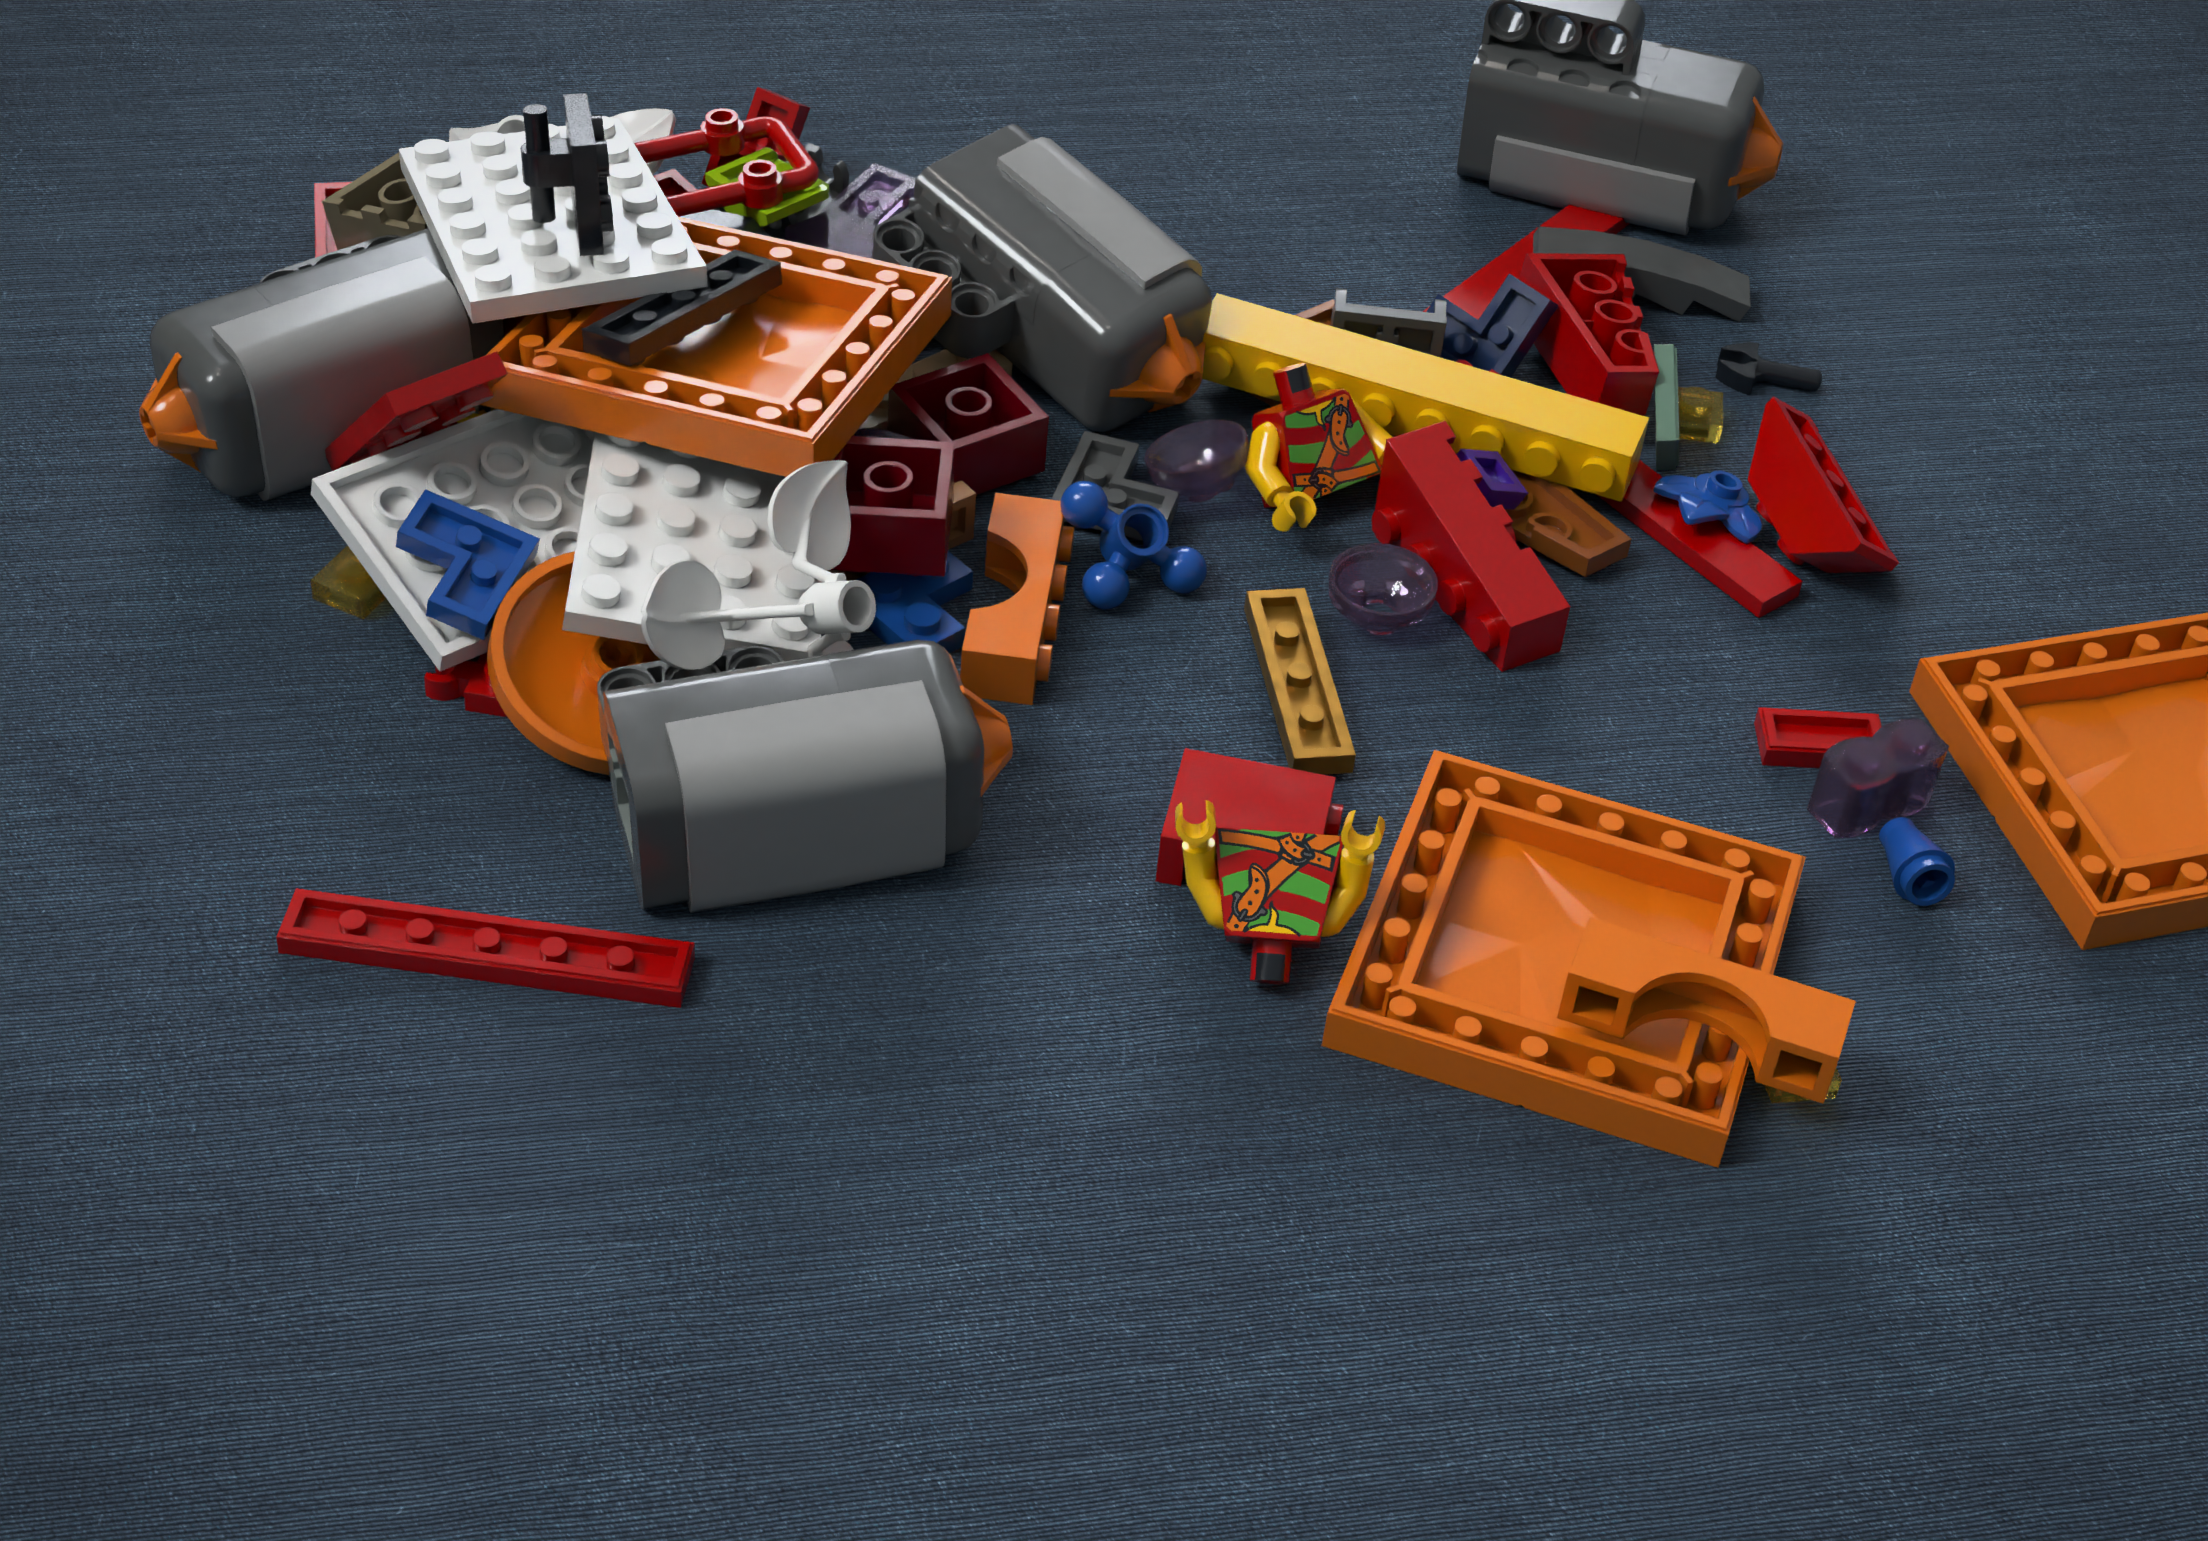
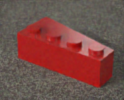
(1483, 578)

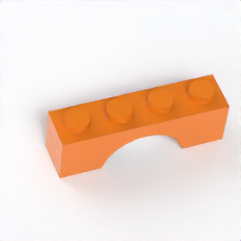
(1006, 641)
(1780, 1024)

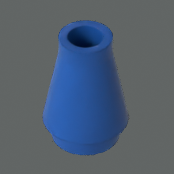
(1916, 864)

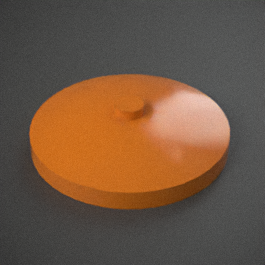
(550, 674)

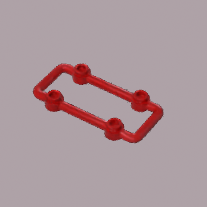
(725, 135)

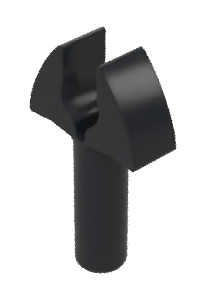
(1742, 367)

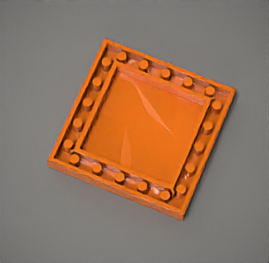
(759, 387)
(2091, 767)
(1481, 928)

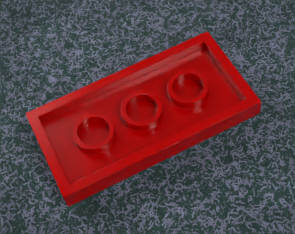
(417, 410)

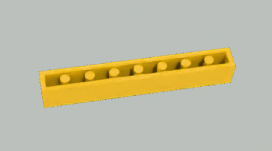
(1408, 390)

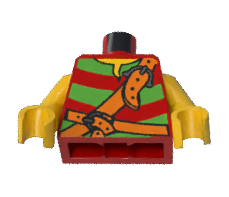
(1310, 447)
(1276, 885)

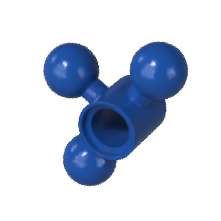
(1107, 582)

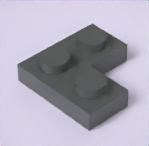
(1110, 465)

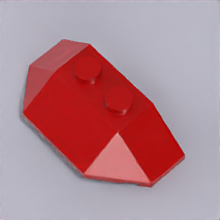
(1811, 498)

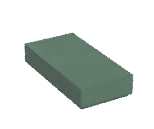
(1666, 408)

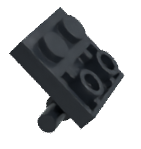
(573, 162)

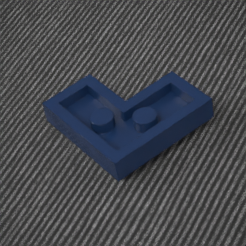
(1503, 330)

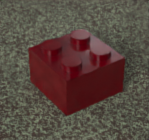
(982, 410)
(898, 505)

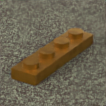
(1299, 681)

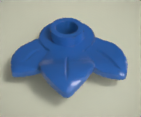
(1713, 498)

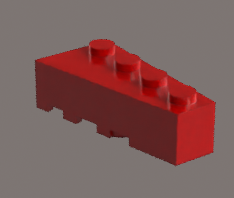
(1596, 330)

